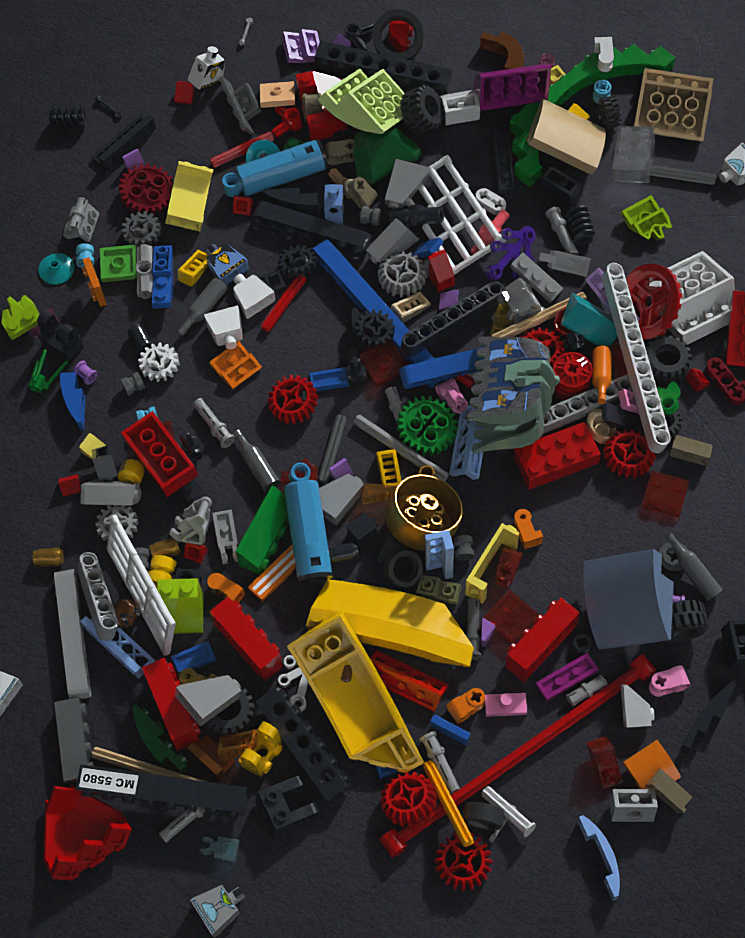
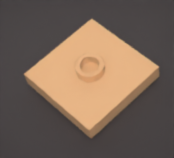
(277, 94)

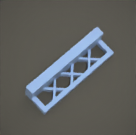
(471, 461)
(439, 552)
(117, 652)

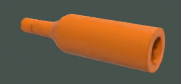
(601, 371)

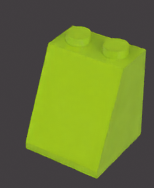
(184, 602)

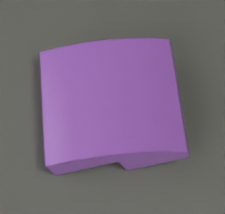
(300, 46)

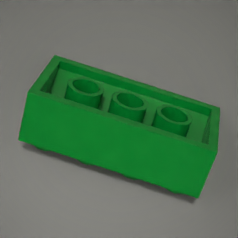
(264, 533)

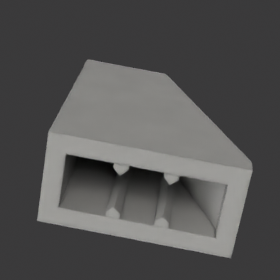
(405, 182)
(393, 239)
(110, 493)
(340, 496)
(208, 697)

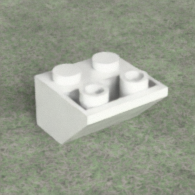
(460, 107)

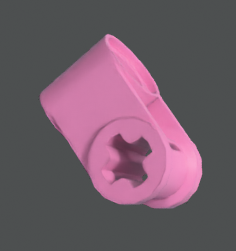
(672, 680)

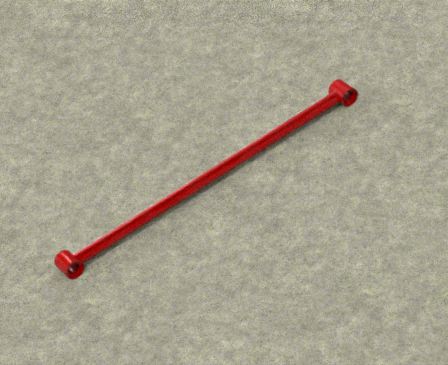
(641, 668)

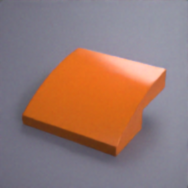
(235, 365)
(647, 762)

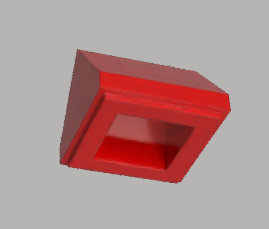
(242, 205)
(697, 379)
(70, 485)
(195, 552)

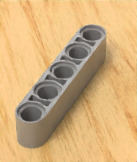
(97, 596)

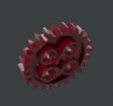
(146, 189)

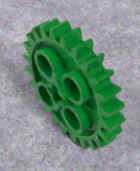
(441, 435)

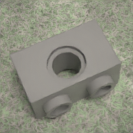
(633, 805)

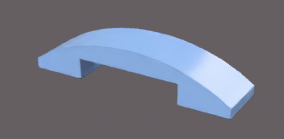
(591, 831)

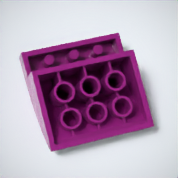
(512, 86)

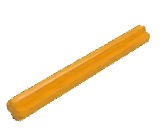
(448, 803)

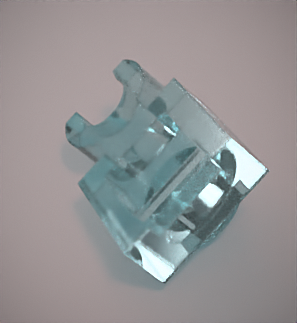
(224, 848)

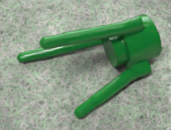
(37, 380)

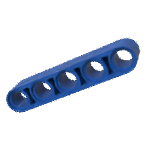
(439, 369)

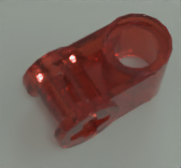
(508, 564)

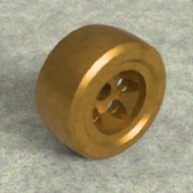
(428, 500)

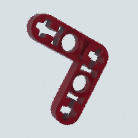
(739, 388)

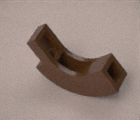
(505, 46)

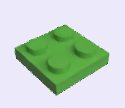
(118, 263)

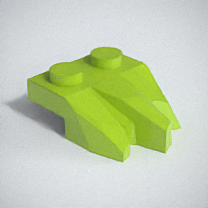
(647, 218)
(19, 317)

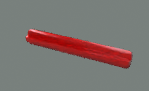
(238, 150)
(282, 303)

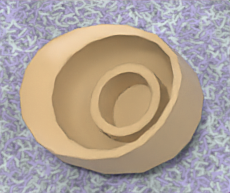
(598, 428)

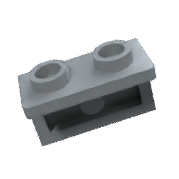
(87, 225)

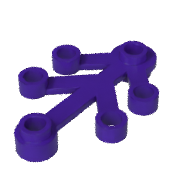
(513, 250)

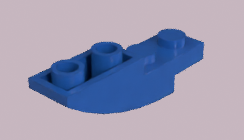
(163, 277)

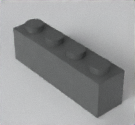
(72, 737)

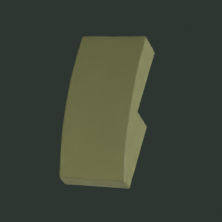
(439, 590)

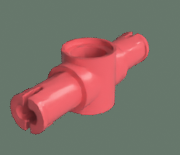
(485, 235)

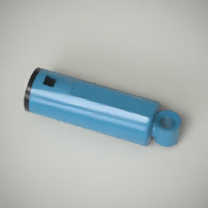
(276, 169)
(307, 527)

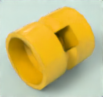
(161, 568)

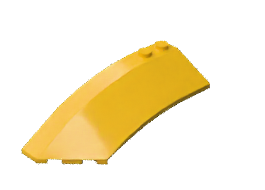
(394, 621)
(357, 709)

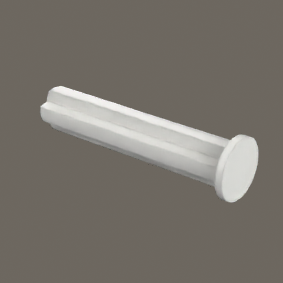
(509, 811)

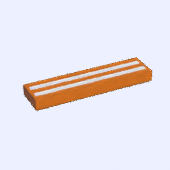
(274, 575)

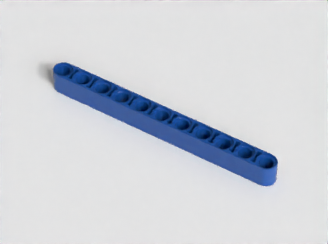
(363, 294)

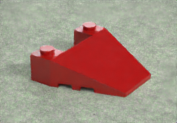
(321, 124)

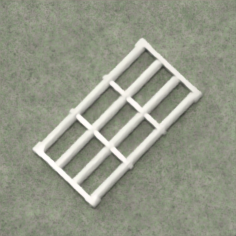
(465, 222)
(140, 585)

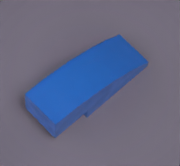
(73, 398)

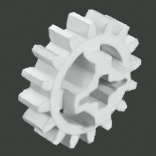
(150, 365)

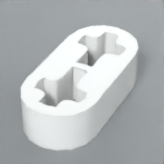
(491, 201)

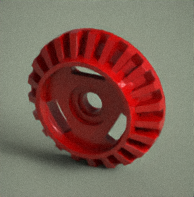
(663, 298)

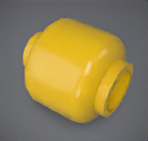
(131, 471)

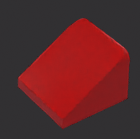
(184, 92)

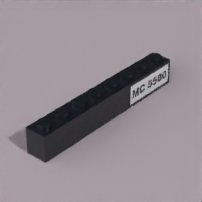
(160, 789)

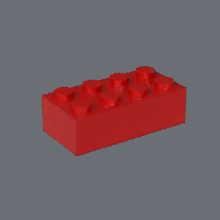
(159, 454)
(557, 455)
(246, 638)
(541, 639)
(177, 719)

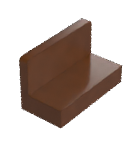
(206, 754)

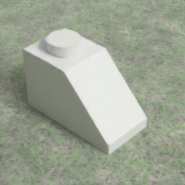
(635, 709)

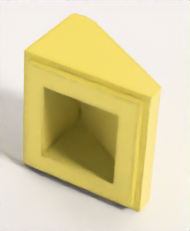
(90, 443)

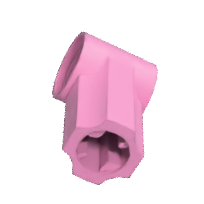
(451, 394)

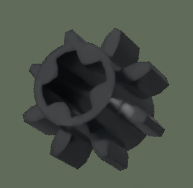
(573, 342)

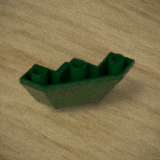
(377, 153)

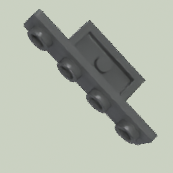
(243, 103)

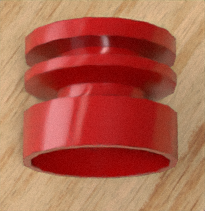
(574, 375)

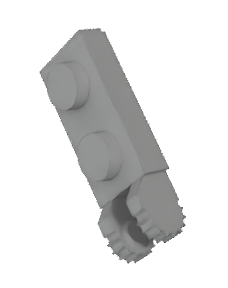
(225, 533)

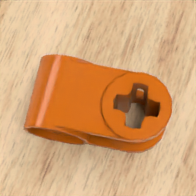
(463, 706)

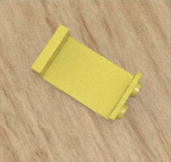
(189, 196)
(474, 586)

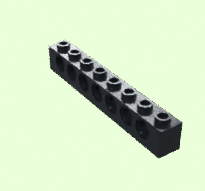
(402, 71)

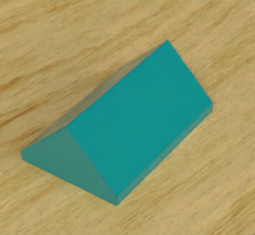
(589, 321)

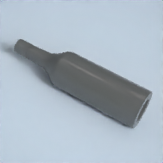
(203, 304)
(257, 463)
(695, 570)

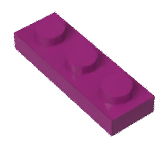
(566, 677)

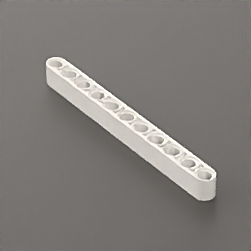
(636, 364)

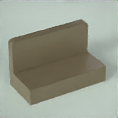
(691, 450)
(669, 791)

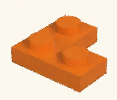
(93, 284)

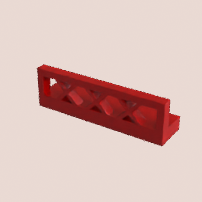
(405, 684)

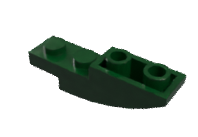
(153, 737)

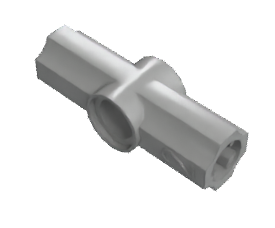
(144, 279)

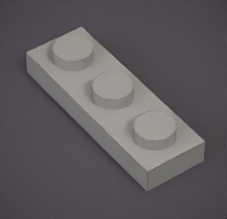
(536, 277)

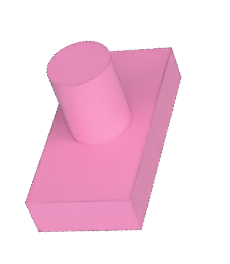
(627, 401)
(505, 704)

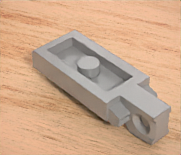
(566, 262)

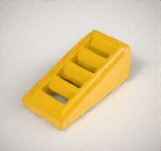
(184, 272)
(388, 454)

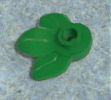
(669, 397)

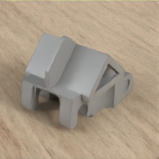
(520, 299)
(195, 524)

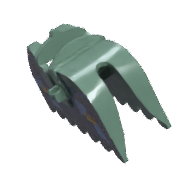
(512, 392)

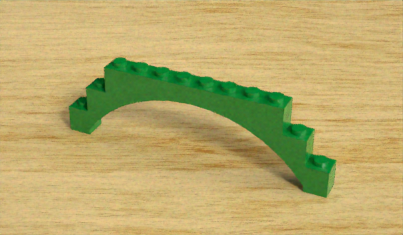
(629, 62)

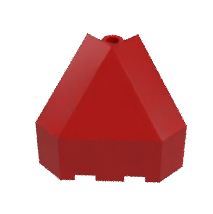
(80, 832)

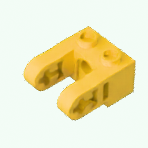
(267, 739)

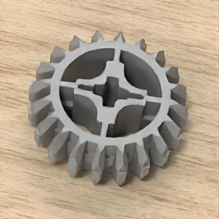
(406, 279)

